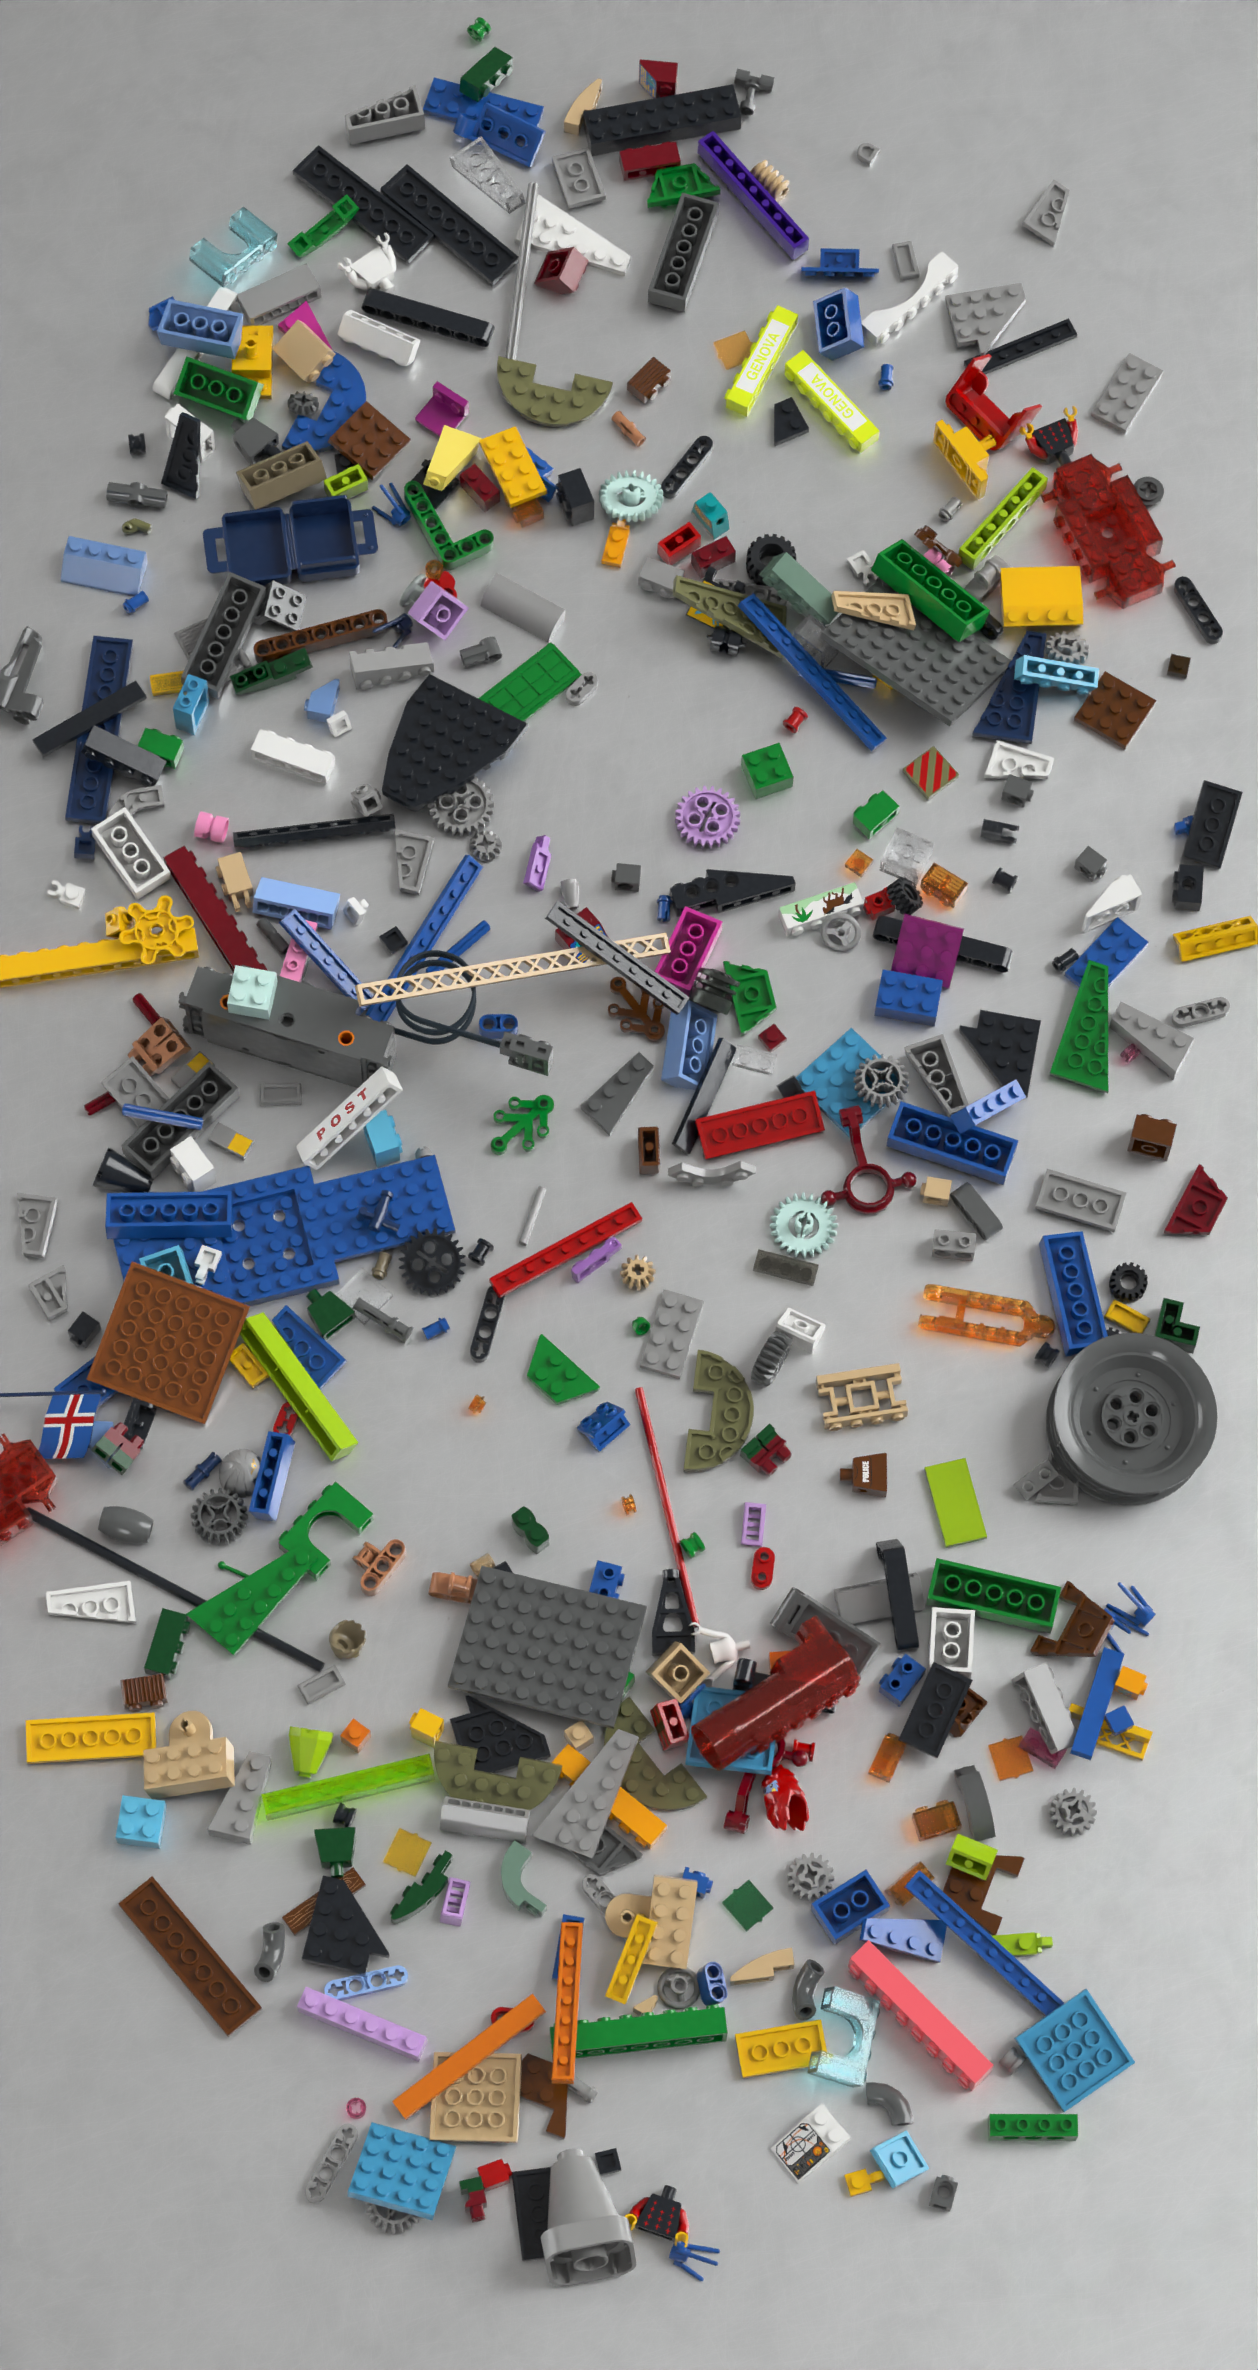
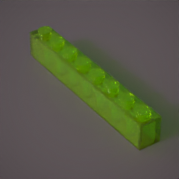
(348, 1787)

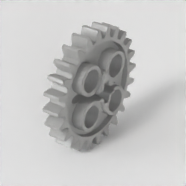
(474, 815)

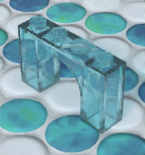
(226, 267)
(862, 2016)

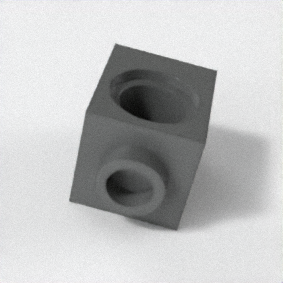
(1017, 791)
(1091, 864)
(626, 877)
(938, 2201)

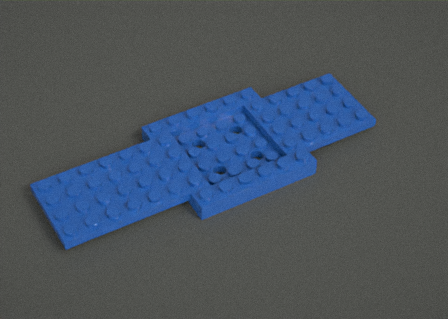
(317, 1227)

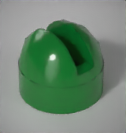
(644, 1328)

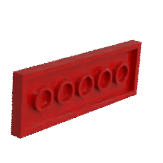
(759, 1125)

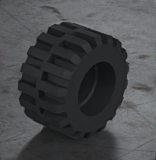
(762, 548)

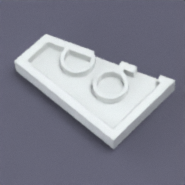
(1018, 762)

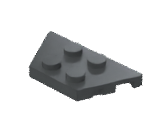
(610, 1854)

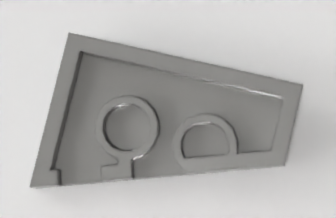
(1047, 213)
(412, 859)
(36, 1221)

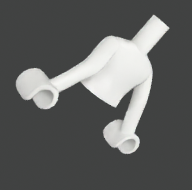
(721, 1650)

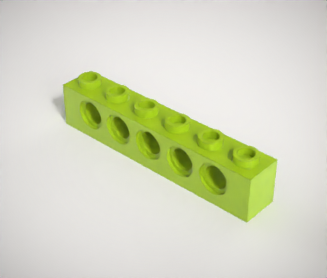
(1003, 518)

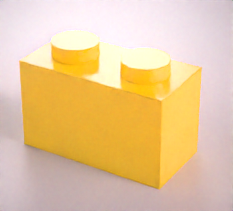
(426, 1727)

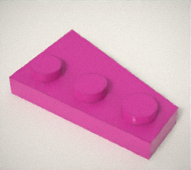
(305, 315)

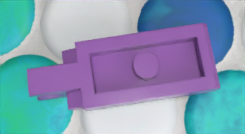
(538, 864)
(595, 1260)

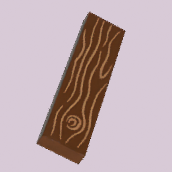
(301, 1916)

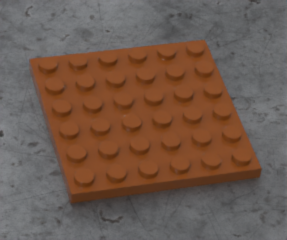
(168, 1342)

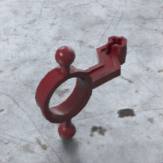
(851, 1118)
(738, 1820)

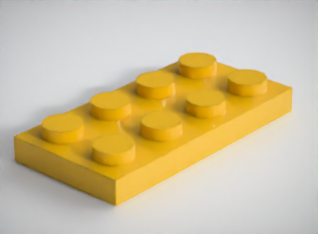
(513, 466)
(779, 2048)

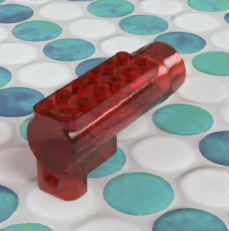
(798, 1689)

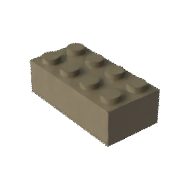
(281, 475)

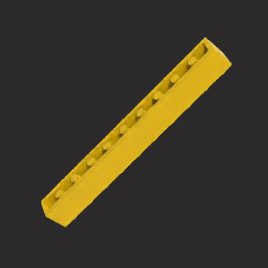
(84, 960)

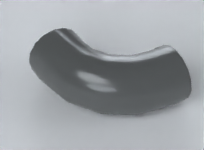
(272, 1951)
(804, 1989)
(892, 2100)

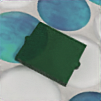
(747, 1905)

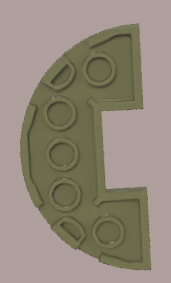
(548, 404)
(730, 1414)
(457, 1775)
(643, 1777)

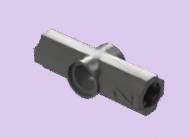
(137, 495)

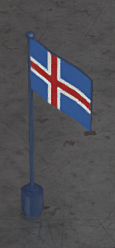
(67, 1422)

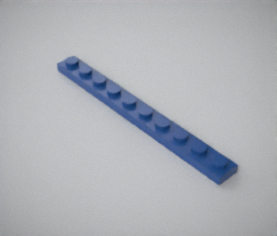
(812, 672)
(431, 928)
(983, 1944)

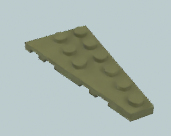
(723, 607)

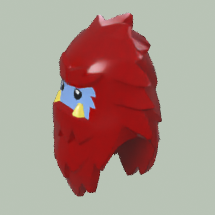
(784, 1800)

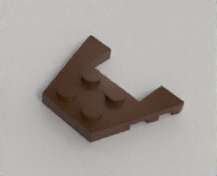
(1083, 1631)
(970, 1891)
(538, 2088)

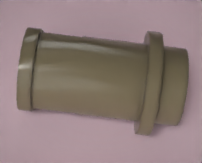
(381, 1266)

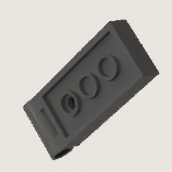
(801, 1607)

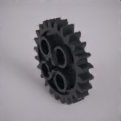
(442, 1246)

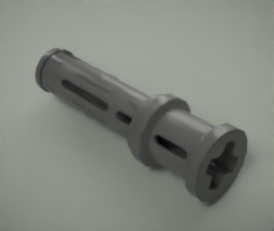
(391, 1325)

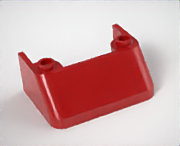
(979, 412)

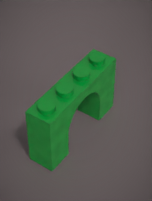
(335, 1503)

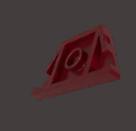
(1198, 1206)

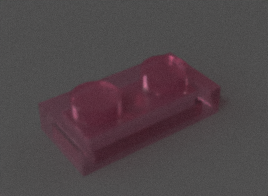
(1035, 1745)

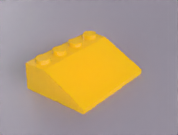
(1041, 597)

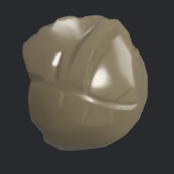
(347, 1639)

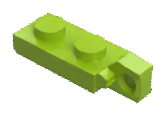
(1024, 1943)

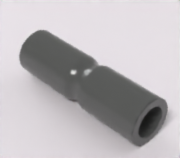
(271, 933)

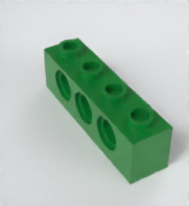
(1032, 2127)

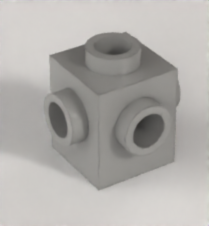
(366, 800)

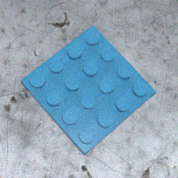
(834, 1075)
(708, 1701)
(1074, 2050)
(401, 2171)

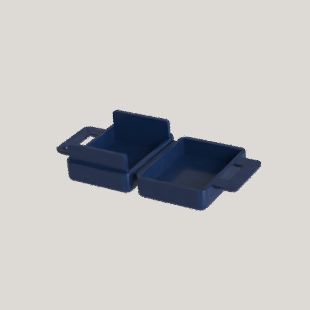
(312, 538)

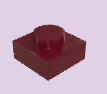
(772, 1038)

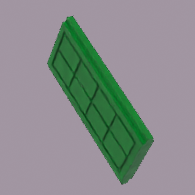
(533, 683)

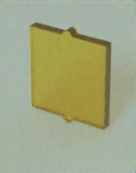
(407, 1852)

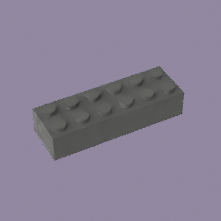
(683, 252)
(225, 632)
(203, 1097)

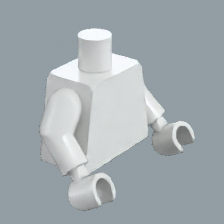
(374, 269)

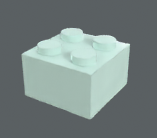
(252, 992)

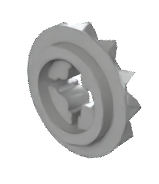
(479, 851)

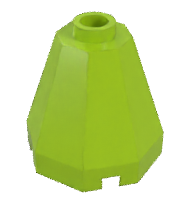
(308, 1749)

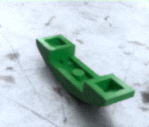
(325, 229)

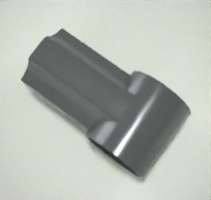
(486, 650)

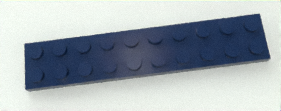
(90, 778)

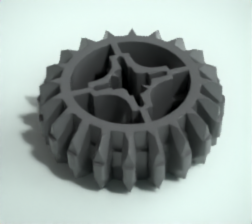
(771, 1358)
(206, 1504)

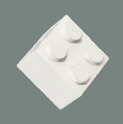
(192, 1165)

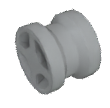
(1012, 2060)

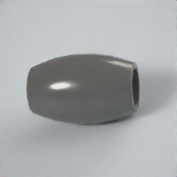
(125, 1524)

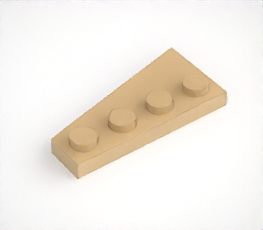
(878, 607)

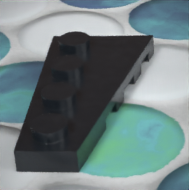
(183, 461)

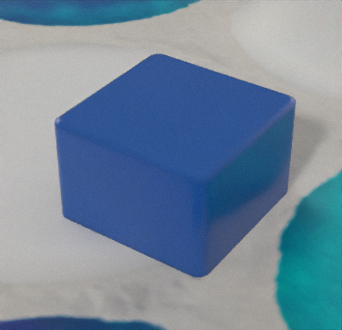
(1119, 1720)

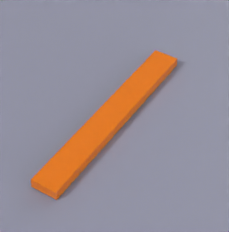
(567, 2003)
(469, 2056)

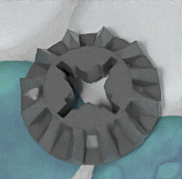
(310, 407)
(1156, 490)

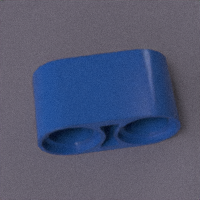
(498, 1022)
(715, 1983)

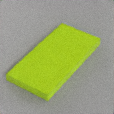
(955, 1502)

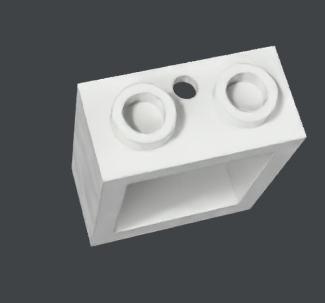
(207, 442)

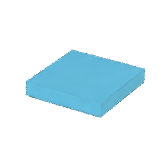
(899, 2159)

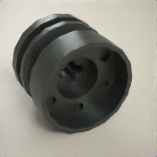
(714, 990)

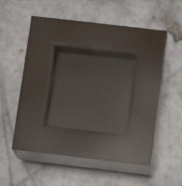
(1178, 666)

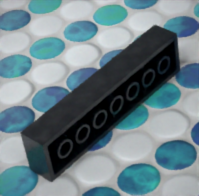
(662, 120)

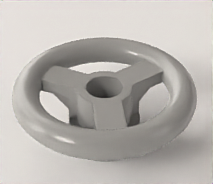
(841, 924)
(663, 1981)

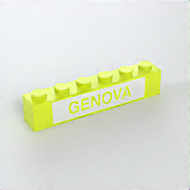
(761, 360)
(831, 401)

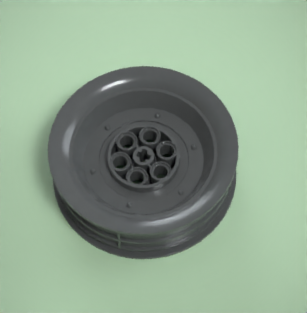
(1163, 1381)

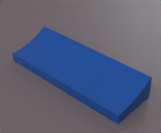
(169, 1215)
(1072, 1290)

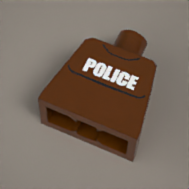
(867, 1475)

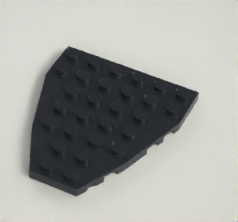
(444, 743)

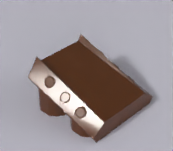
(969, 1710)

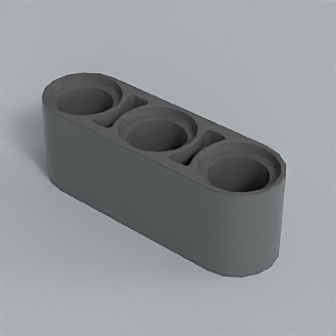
(976, 1211)

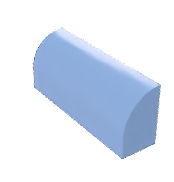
(280, 898)

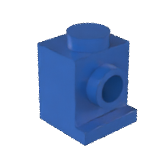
(704, 1884)

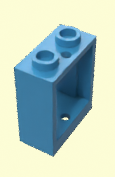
(191, 707)

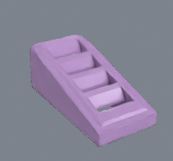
(753, 1506)
(453, 1915)

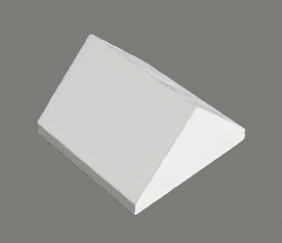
(801, 1329)

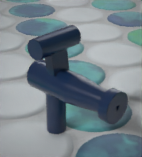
(378, 1217)

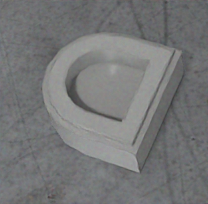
(867, 153)

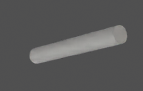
(532, 1215)

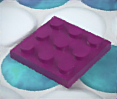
(927, 949)

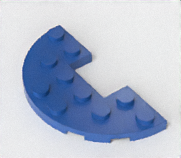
(346, 398)

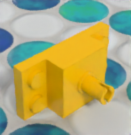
(255, 357)
(965, 455)

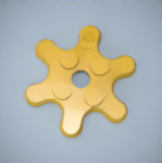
(158, 917)

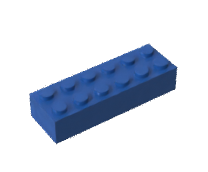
(939, 1141)

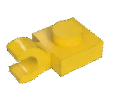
(859, 2182)

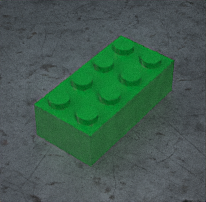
(218, 389)

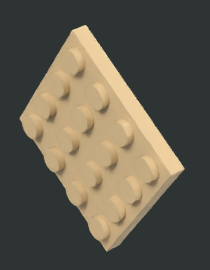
(479, 2104)

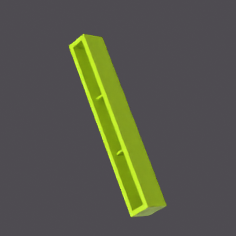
(297, 1387)

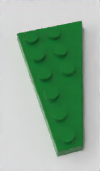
(1084, 1044)
(243, 1607)

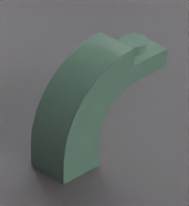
(511, 1870)

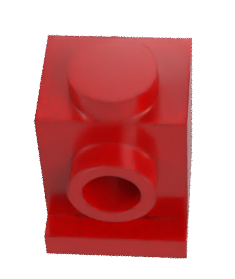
(875, 910)

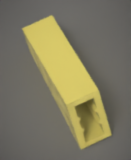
(451, 455)

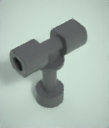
(752, 85)

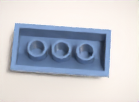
(201, 329)
(103, 566)
(688, 1046)

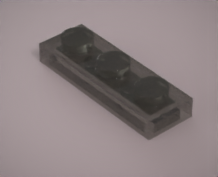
(785, 1267)

